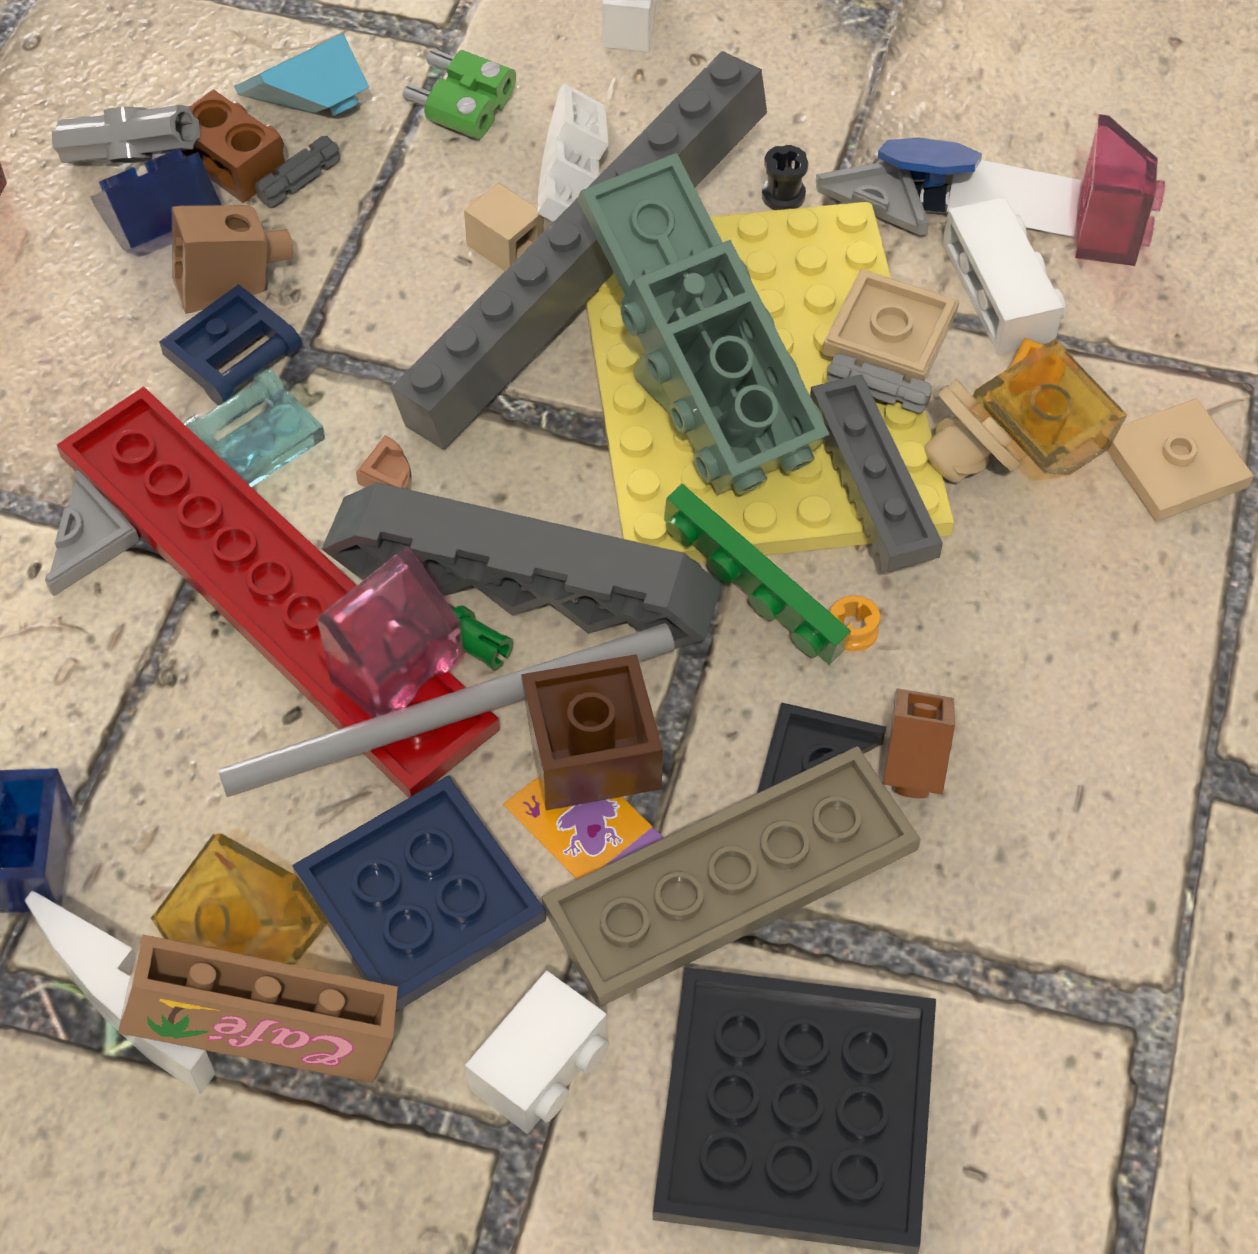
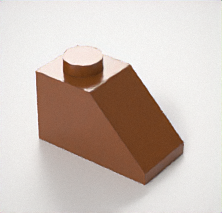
(919, 743)

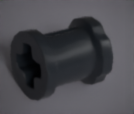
(782, 176)

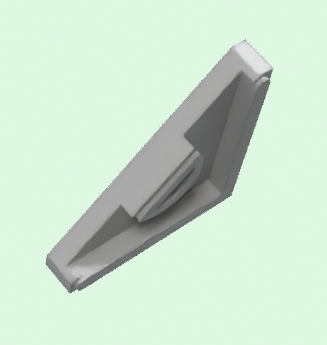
(882, 185)
(87, 536)

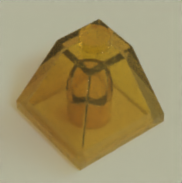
(240, 905)

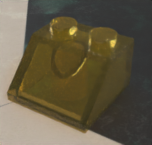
(1053, 410)

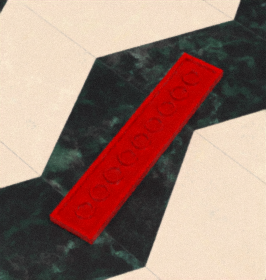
(249, 568)

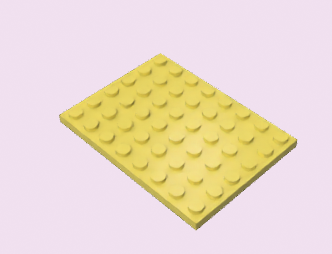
(802, 272)

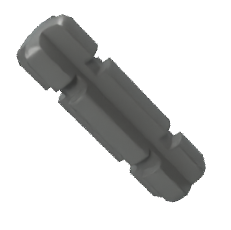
(297, 171)

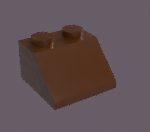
(592, 732)

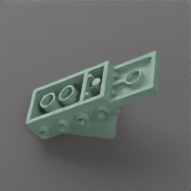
(702, 329)

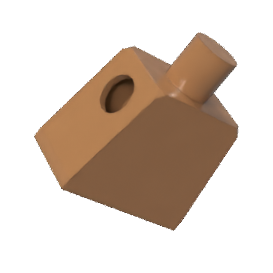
(220, 249)

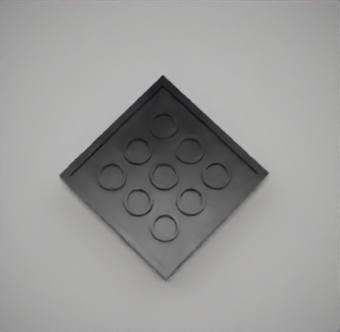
(798, 1111)

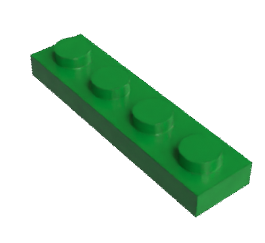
(768, 587)

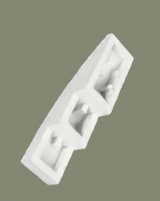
(571, 151)
(102, 972)

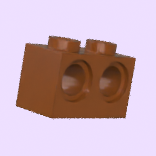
(234, 145)

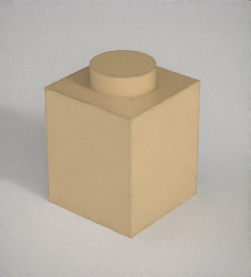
(501, 225)

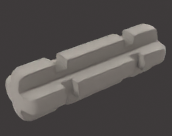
(883, 382)

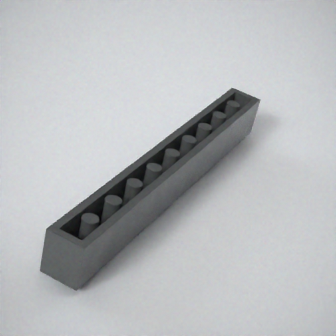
(567, 262)

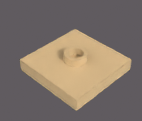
(891, 325)
(1178, 460)

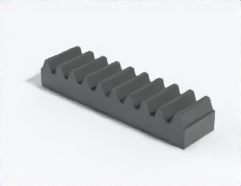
(875, 475)

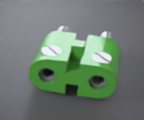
(467, 95)

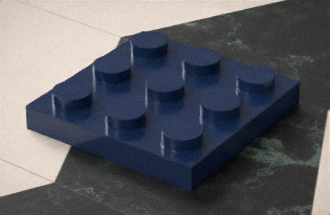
(420, 892)

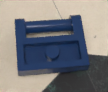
(221, 333)

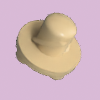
(968, 439)

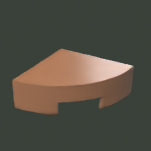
(386, 466)

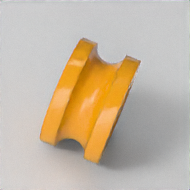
(862, 609)

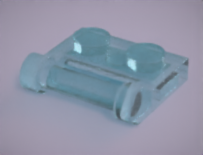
(267, 439)

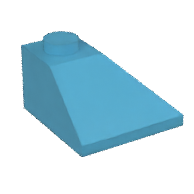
(311, 80)

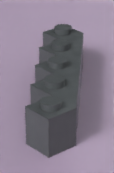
(526, 561)

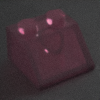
(1117, 196)
(389, 636)

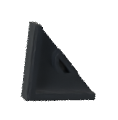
(810, 738)

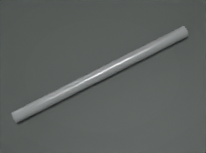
(424, 716)

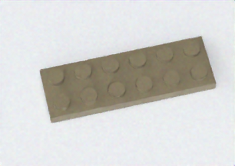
(728, 875)

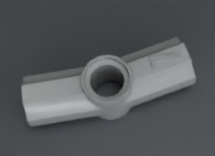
(125, 134)

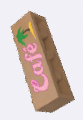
(258, 1009)

